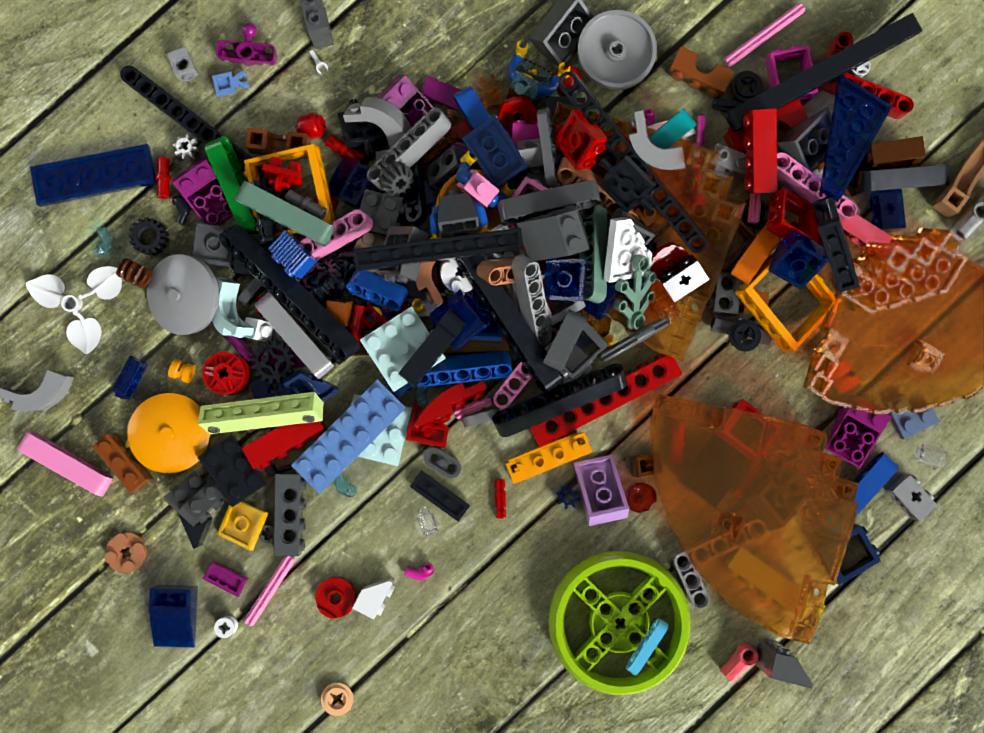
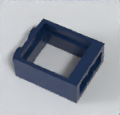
(871, 550)

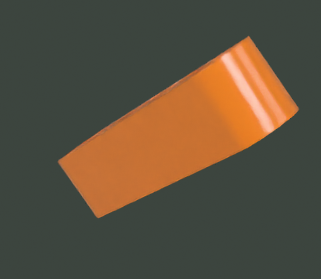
(756, 255)

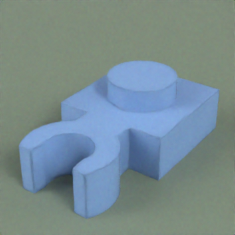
(226, 83)

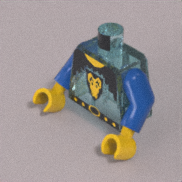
(530, 77)

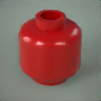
(311, 124)

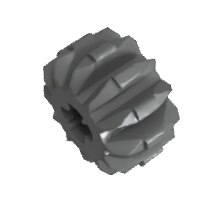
(396, 178)

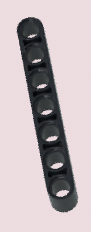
(560, 400)

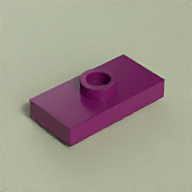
(225, 578)

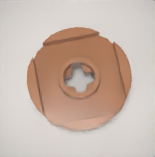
(115, 556)

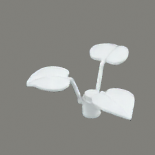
(81, 333)

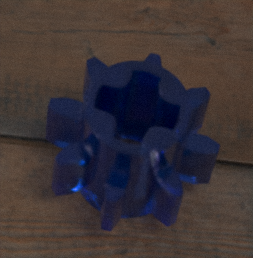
(570, 501)

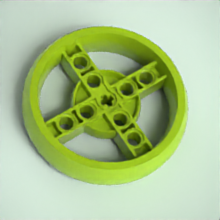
(580, 664)

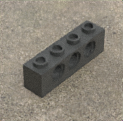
(283, 545)

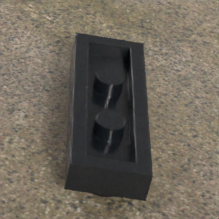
(439, 495)

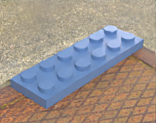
(348, 436)

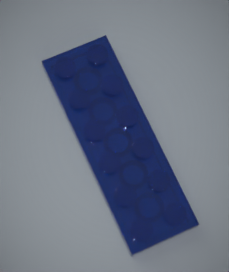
(93, 175)

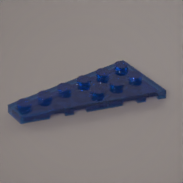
(853, 127)

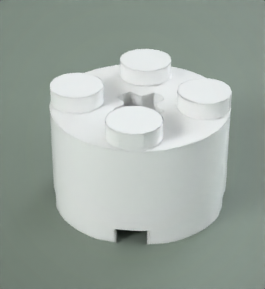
(453, 282)

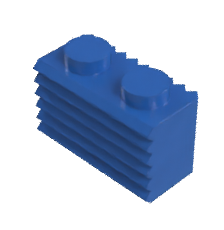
(292, 255)

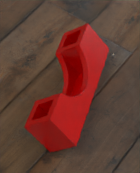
(787, 118)

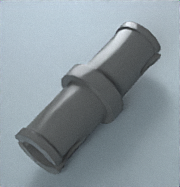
(305, 204)

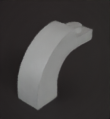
(381, 113)
(660, 157)
(51, 391)

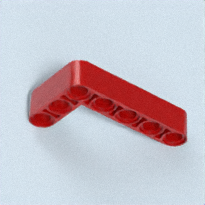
(890, 96)

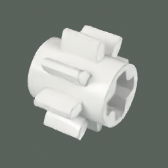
(181, 143)

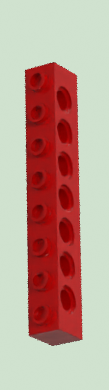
(669, 369)

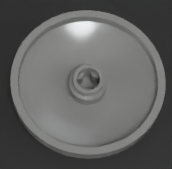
(616, 49)
(183, 294)

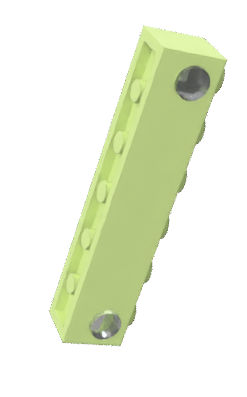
(261, 413)

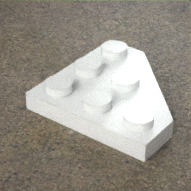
(621, 247)

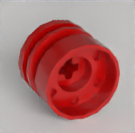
(239, 373)

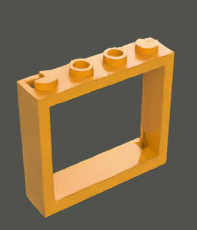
(318, 172)
(771, 323)
(548, 456)

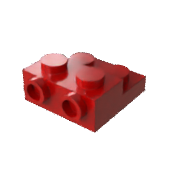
(580, 141)

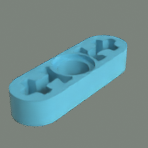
(647, 646)

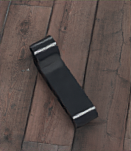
(432, 348)

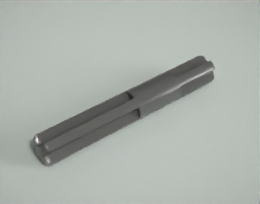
(633, 339)

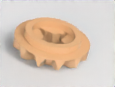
(340, 707)

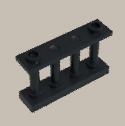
(835, 244)

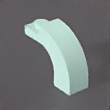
(226, 318)

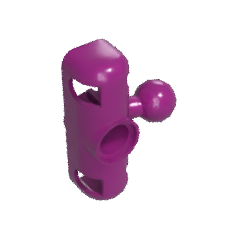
(257, 50)

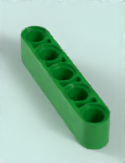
(230, 177)

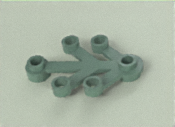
(635, 317)

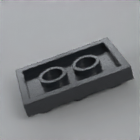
(231, 471)

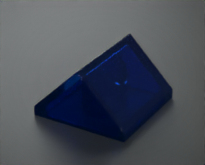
(565, 279)

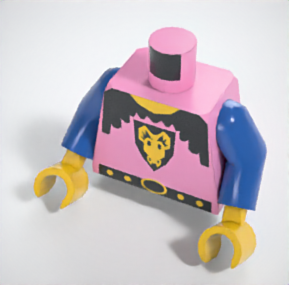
(477, 186)

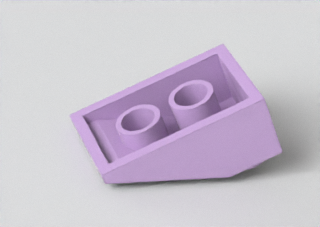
(601, 490)

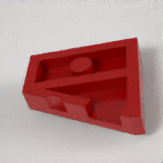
(434, 437)

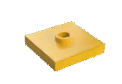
(243, 524)

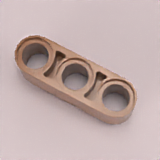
(496, 271)

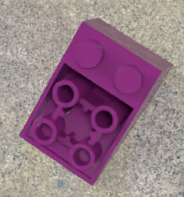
(406, 98)
(203, 192)
(855, 434)

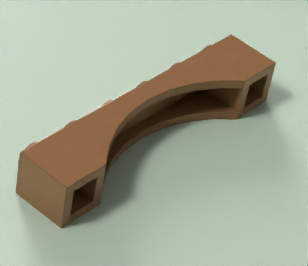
(962, 183)

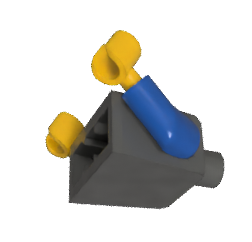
(457, 215)

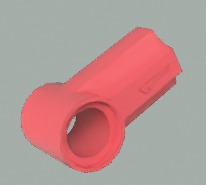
(737, 663)

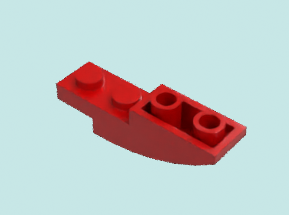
(441, 407)

